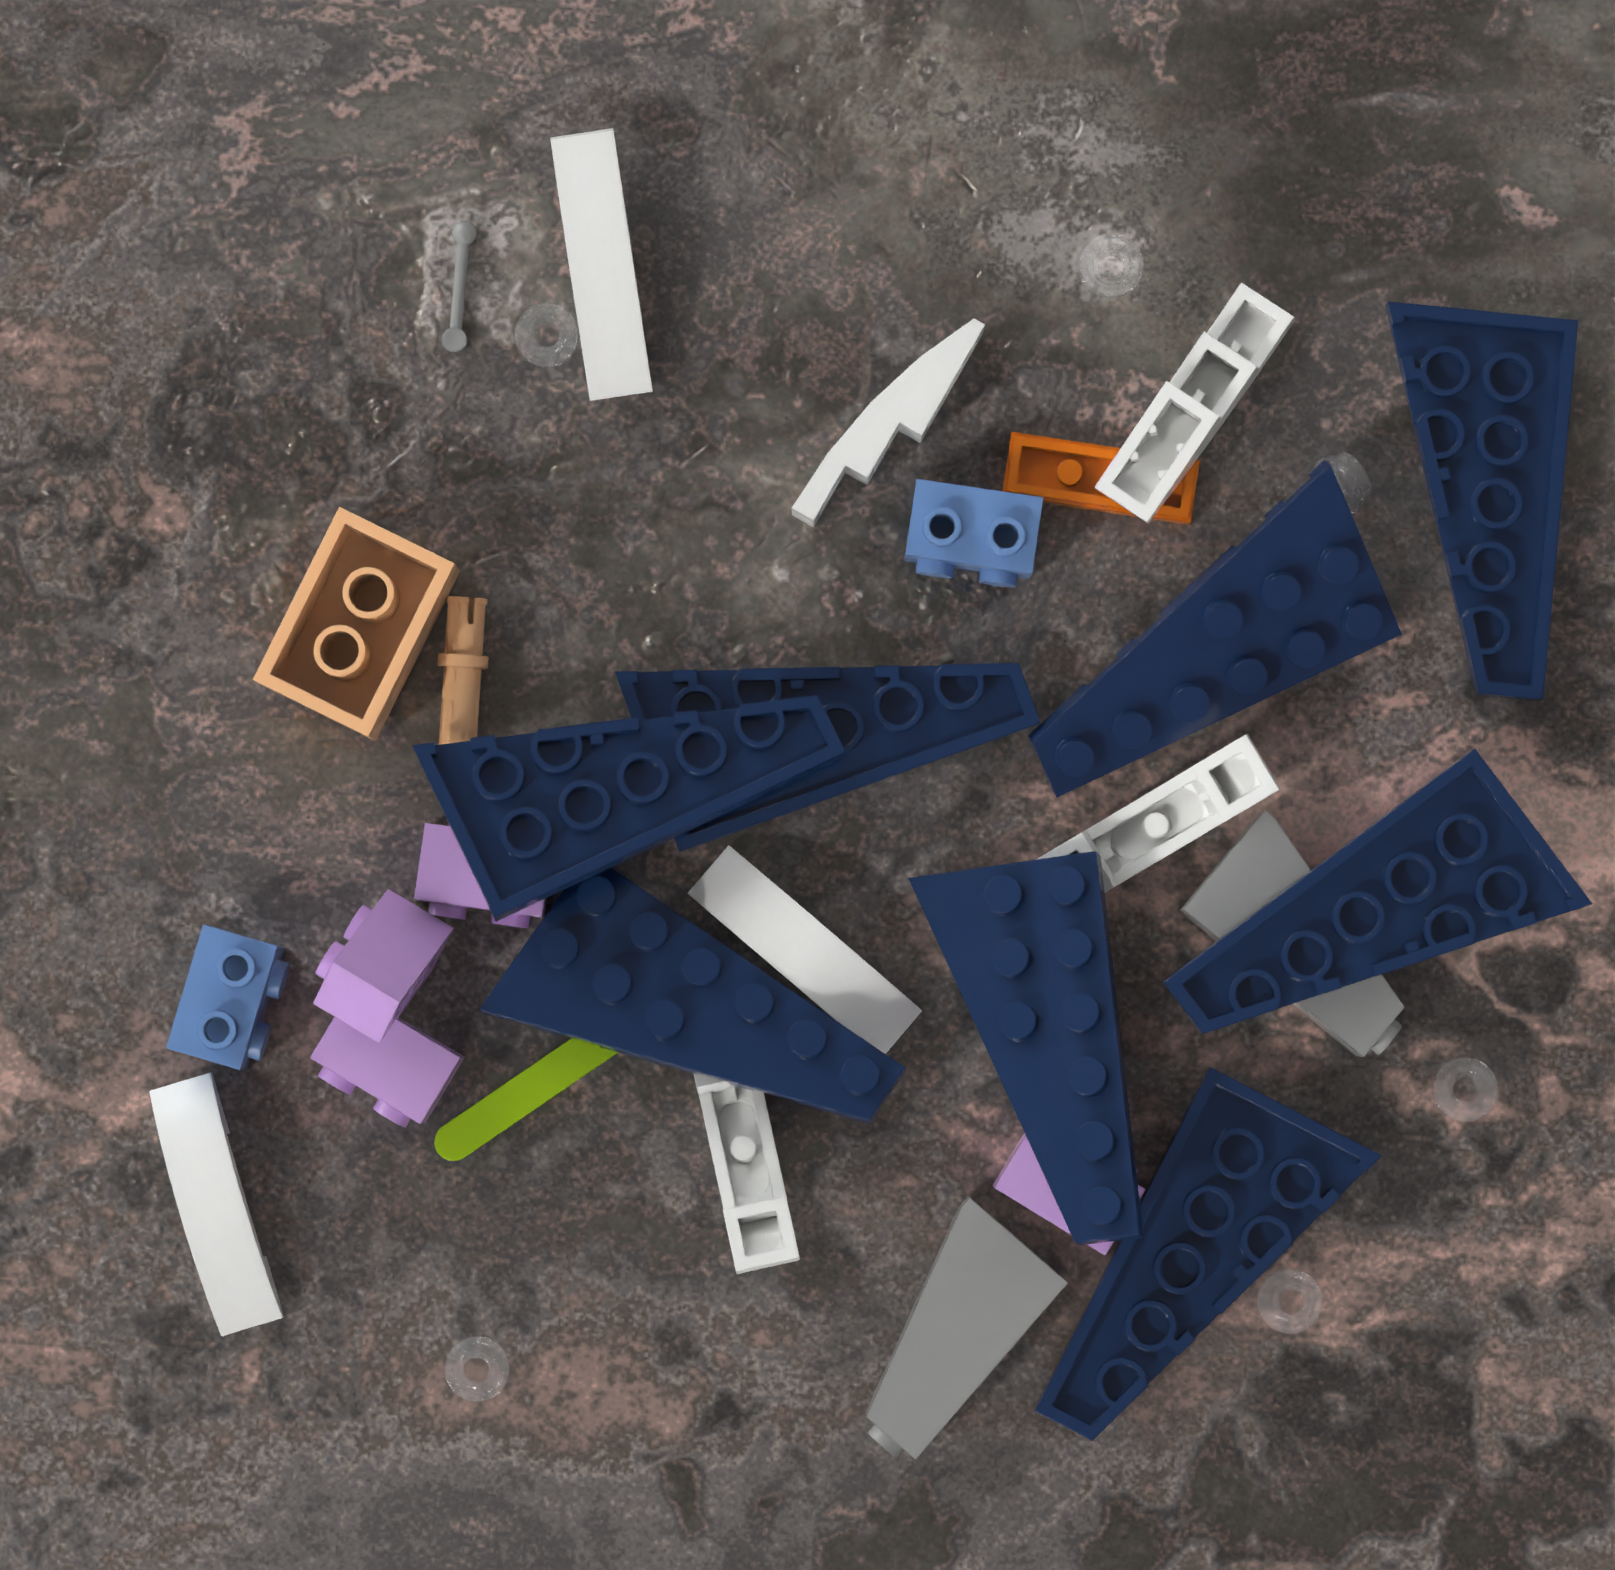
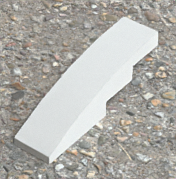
(601, 264)
(1194, 403)
(903, 406)

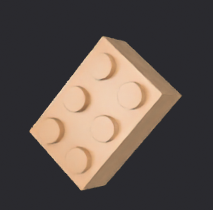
(357, 624)

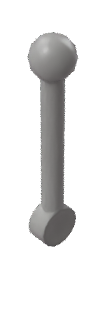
(454, 338)

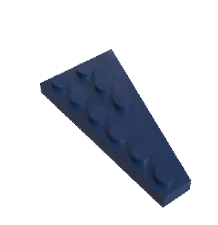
(1492, 445)

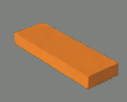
(1069, 470)

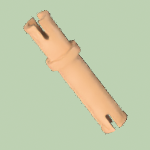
(462, 669)

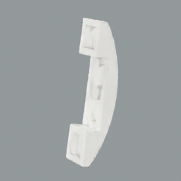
(1175, 812)
(804, 950)
(747, 1175)
(214, 1205)

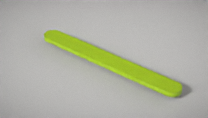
(518, 1098)

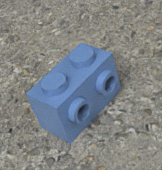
(973, 532)
(228, 998)

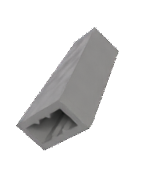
(1250, 876)
(964, 1322)

